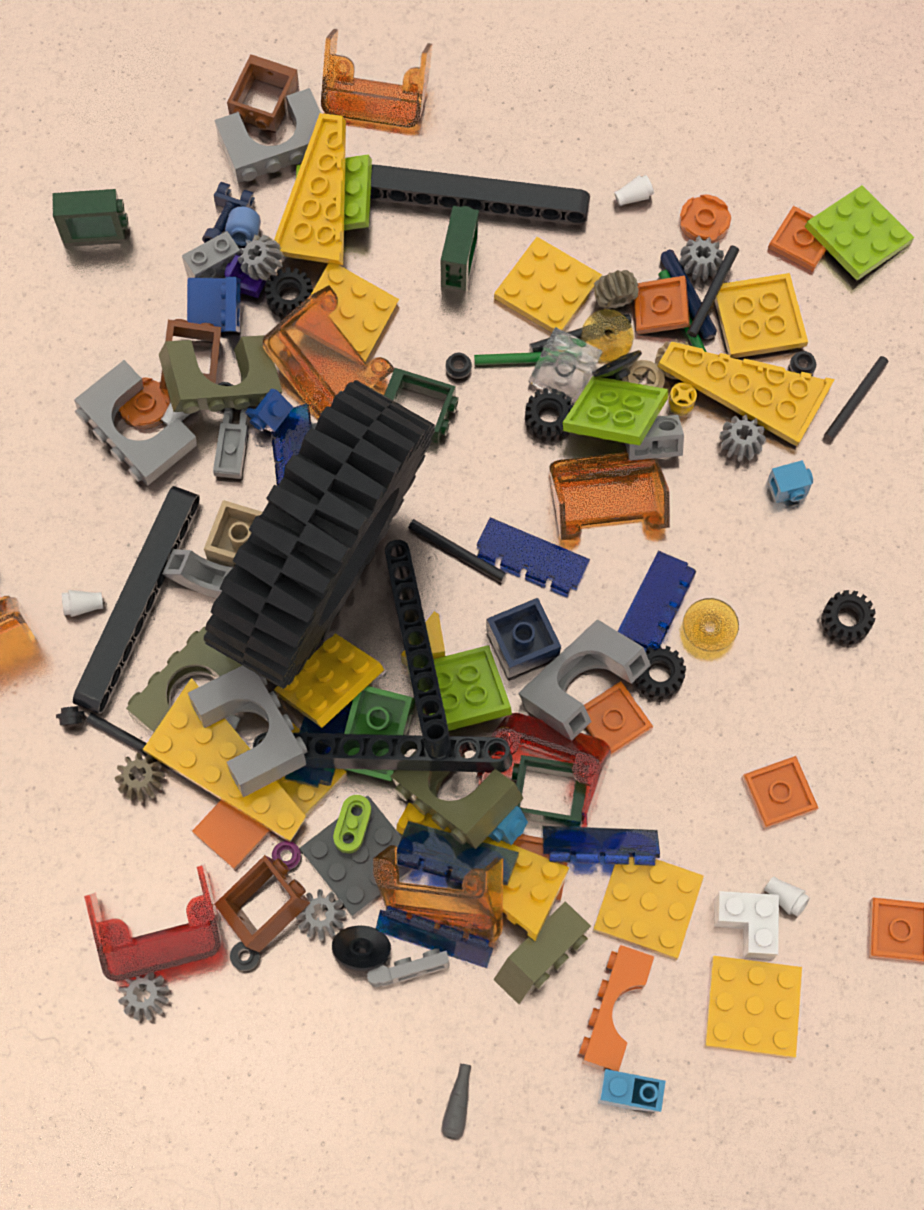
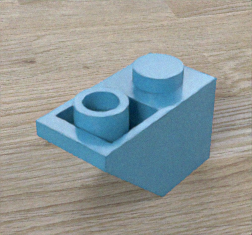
(631, 1091)

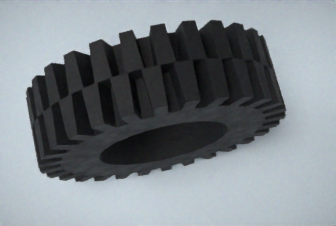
(317, 533)

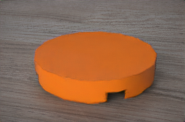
(705, 217)
(147, 406)

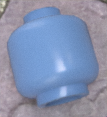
(243, 224)

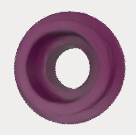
(286, 846)

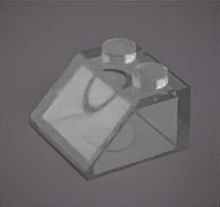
(565, 365)

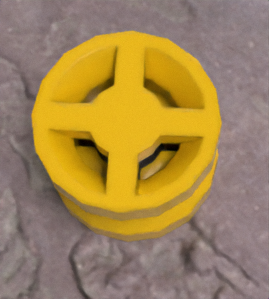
(682, 392)

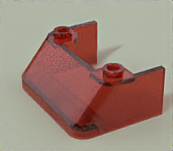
(587, 753)
(136, 956)

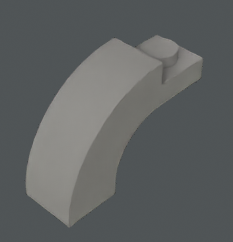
(195, 572)

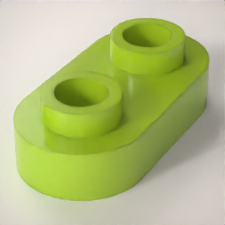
(352, 825)

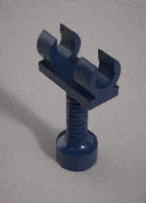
(223, 199)

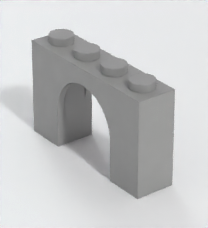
(252, 159)
(146, 457)
(595, 648)
(246, 692)

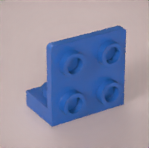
(214, 302)

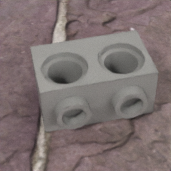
(211, 257)
(661, 441)

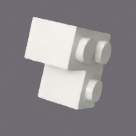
(756, 915)

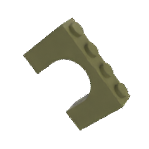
(193, 392)
(196, 657)
(467, 818)

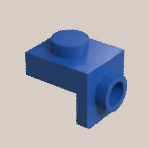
(270, 411)

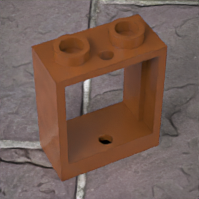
(270, 73)
(201, 331)
(245, 887)

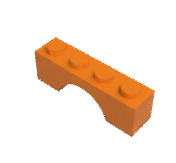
(628, 973)

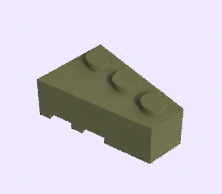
(534, 960)

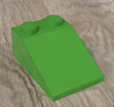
(379, 713)

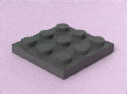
(351, 874)

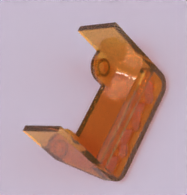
(372, 99)

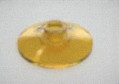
(594, 334)
(714, 613)

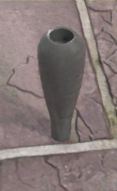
(456, 1110)

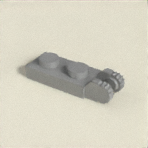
(231, 445)
(407, 969)

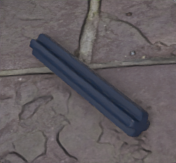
(675, 269)

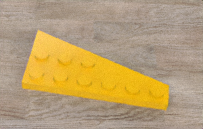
(315, 210)
(776, 397)
(203, 757)
(531, 885)

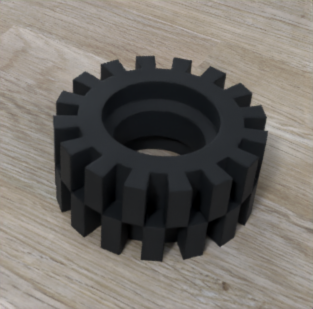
(282, 281)
(544, 400)
(856, 603)
(666, 687)

